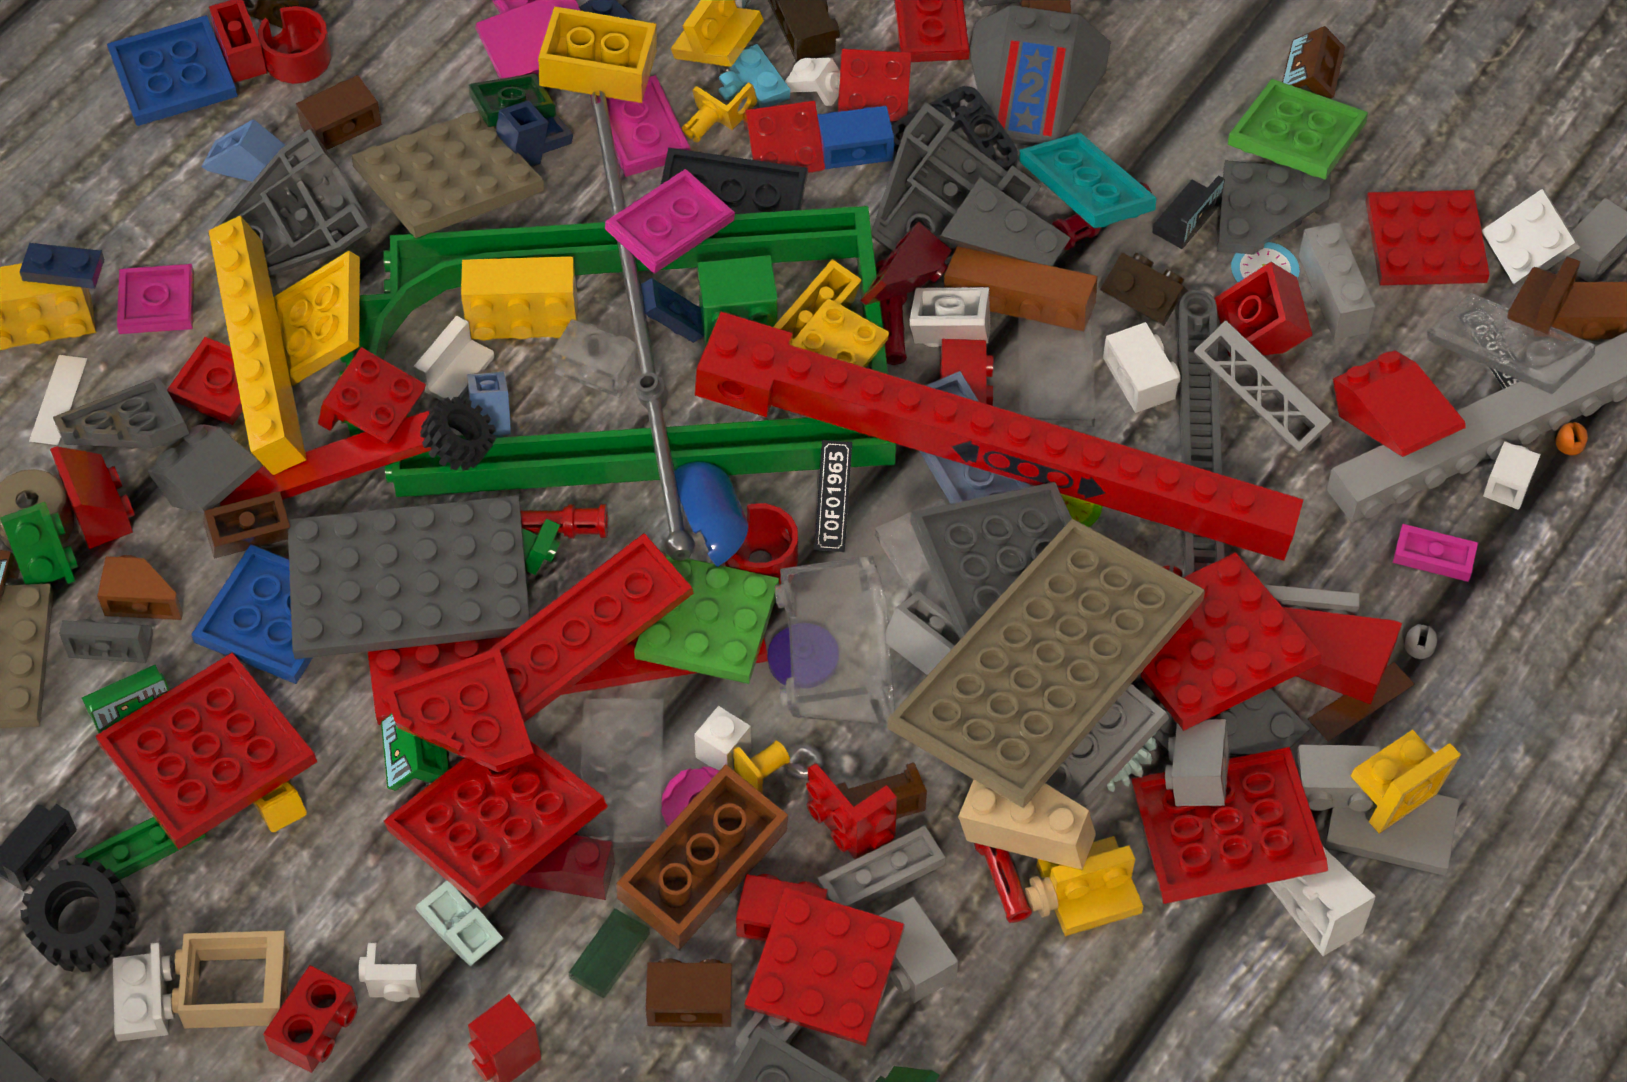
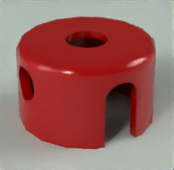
(297, 35)
(767, 534)

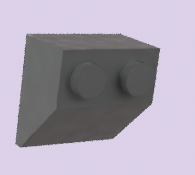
(202, 469)

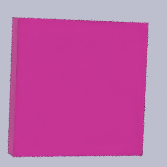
(155, 299)

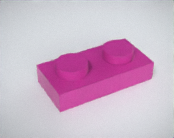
(1435, 552)

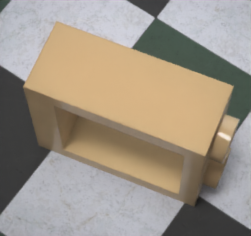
(231, 946)

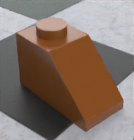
(136, 590)

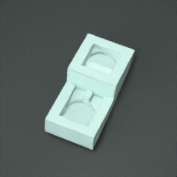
(458, 923)

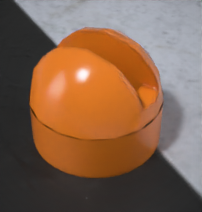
(1565, 438)

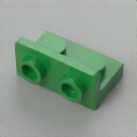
(36, 545)

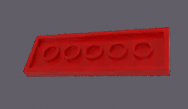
(590, 623)

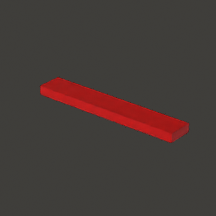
(335, 463)

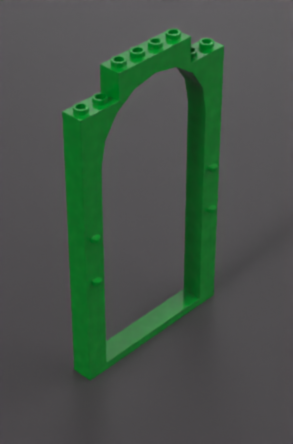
(433, 264)

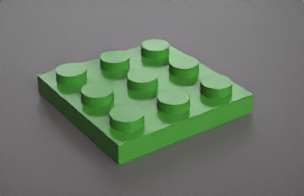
(1298, 129)
(717, 626)

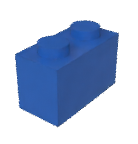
(856, 137)

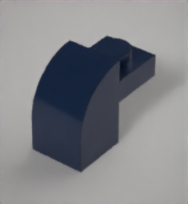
(530, 133)

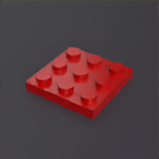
(1427, 237)
(825, 966)

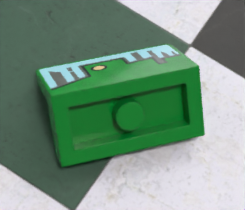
(124, 697)
(410, 756)

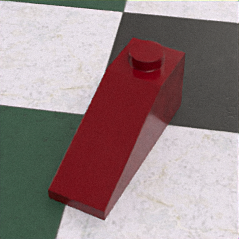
(909, 266)
(575, 867)

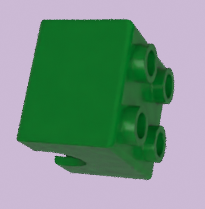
(738, 288)

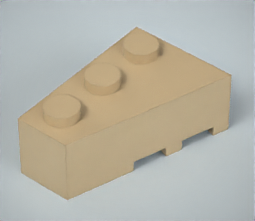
(1045, 829)

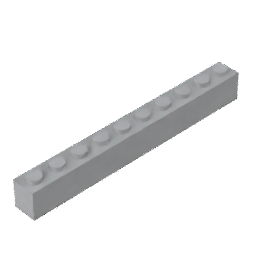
(1510, 415)

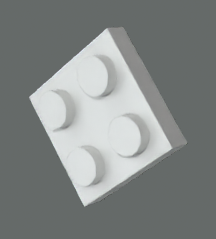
(1530, 237)

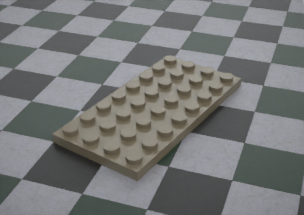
(1046, 662)

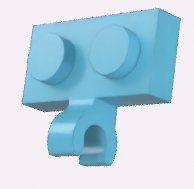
(755, 68)

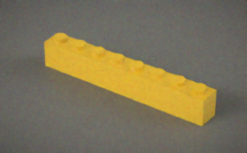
(257, 346)

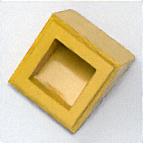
(281, 807)

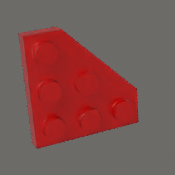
(465, 711)

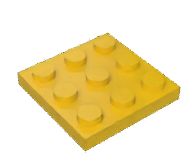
(320, 316)

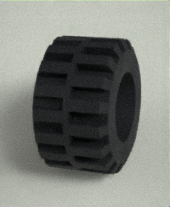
(56, 892)

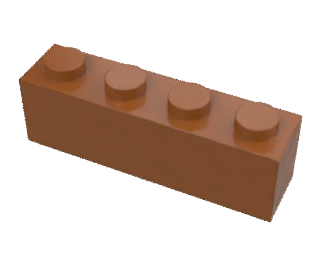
(1026, 287)
(1594, 311)

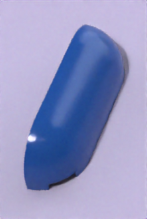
(712, 508)

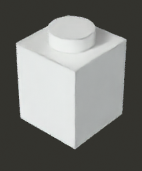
(1511, 475)
(719, 738)

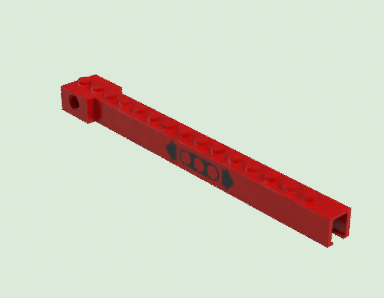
(759, 368)

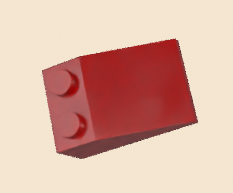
(1395, 404)

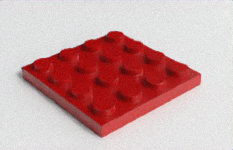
(1227, 647)
(206, 750)
(494, 826)
(1250, 841)

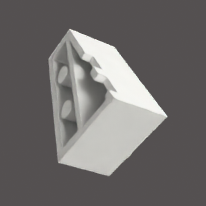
(1327, 905)

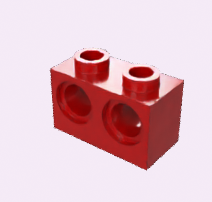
(301, 1015)

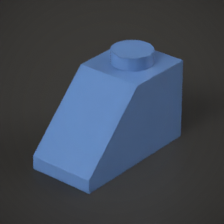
(243, 152)
(491, 394)

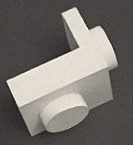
(816, 75)
(389, 981)

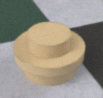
(1041, 896)

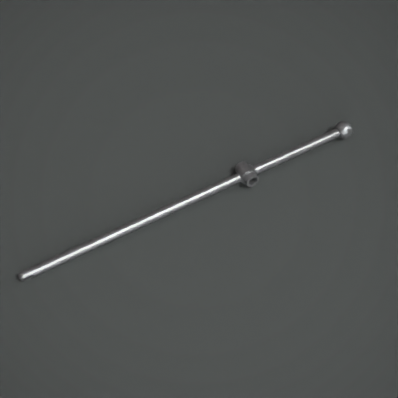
(650, 388)

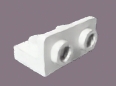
(141, 995)

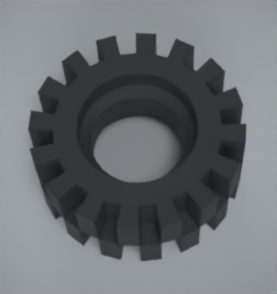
(447, 444)

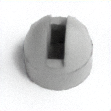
(1412, 638)

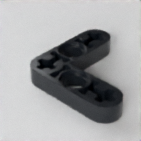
(968, 120)

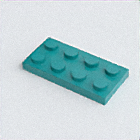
(1087, 180)

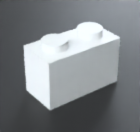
(1141, 367)

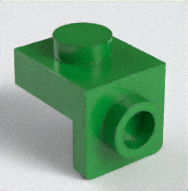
(540, 546)

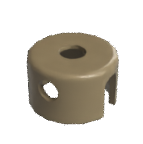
(39, 485)

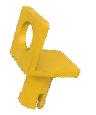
(713, 111)
(761, 764)

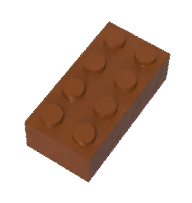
(702, 857)

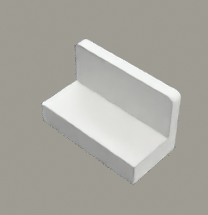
(450, 360)

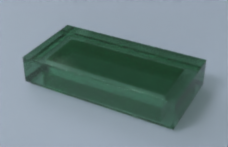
(609, 953)

